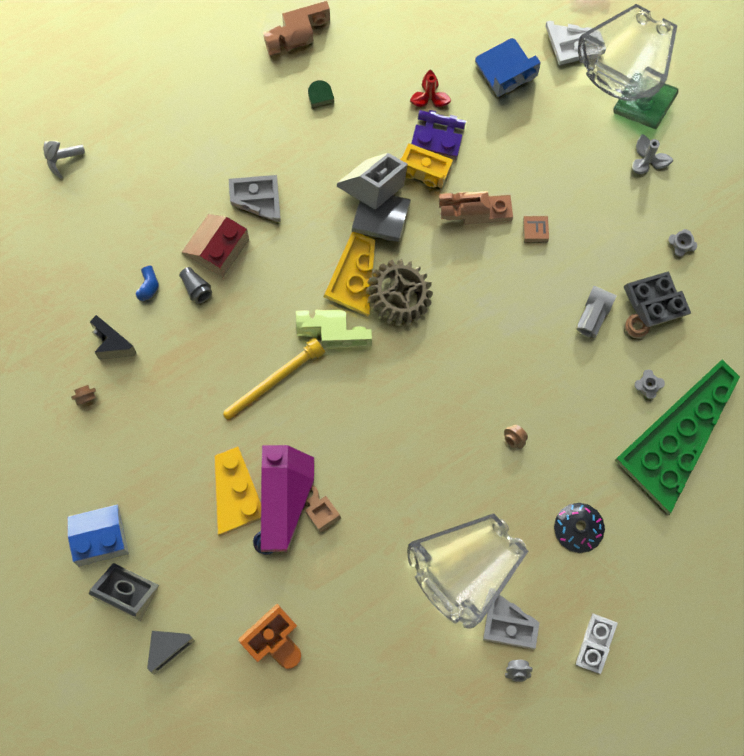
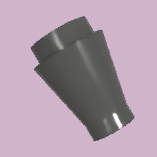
(196, 286)

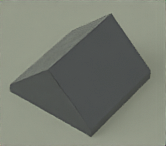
(124, 591)

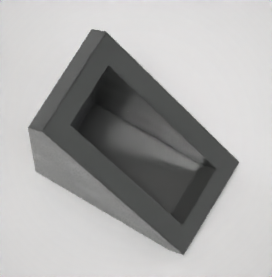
(165, 647)

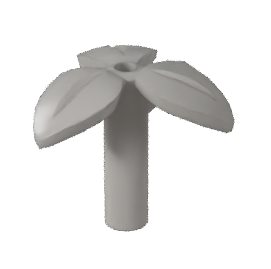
(648, 150)
(53, 153)

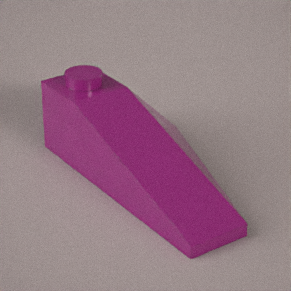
(285, 484)

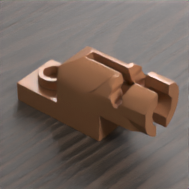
(296, 28)
(475, 207)

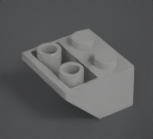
(375, 179)

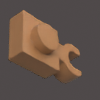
(321, 511)

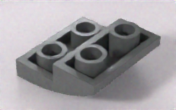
(385, 221)
(657, 299)

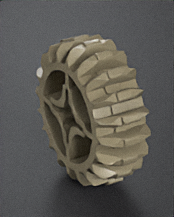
(416, 284)

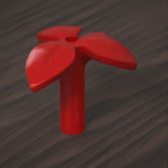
(430, 84)

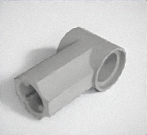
(597, 308)

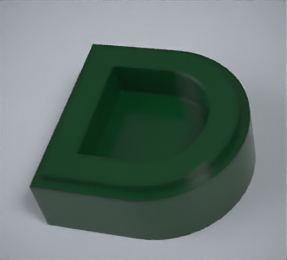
(320, 93)

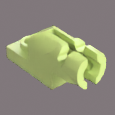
(332, 327)

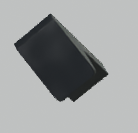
(115, 345)

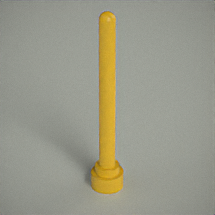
(311, 351)

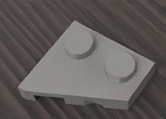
(256, 195)
(510, 625)

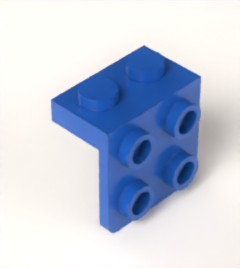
(507, 66)

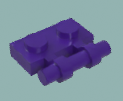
(438, 141)

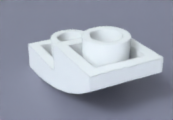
(596, 643)

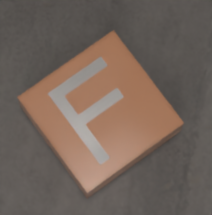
(536, 229)

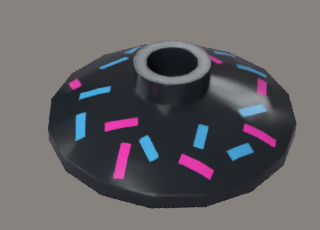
(574, 539)

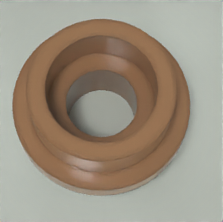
(633, 319)
(84, 394)
(515, 436)

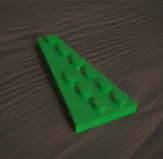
(672, 445)

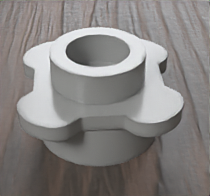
(686, 236)
(649, 391)
(518, 670)

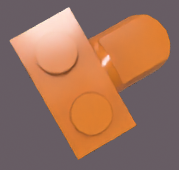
(272, 637)

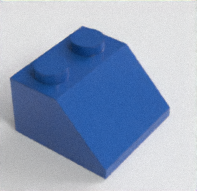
(96, 536)

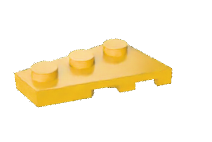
(352, 274)
(235, 493)

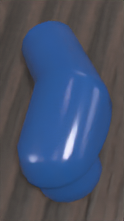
(149, 286)

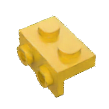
(426, 166)

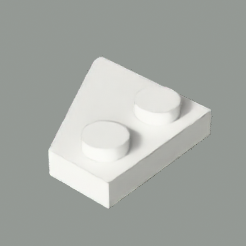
(565, 41)

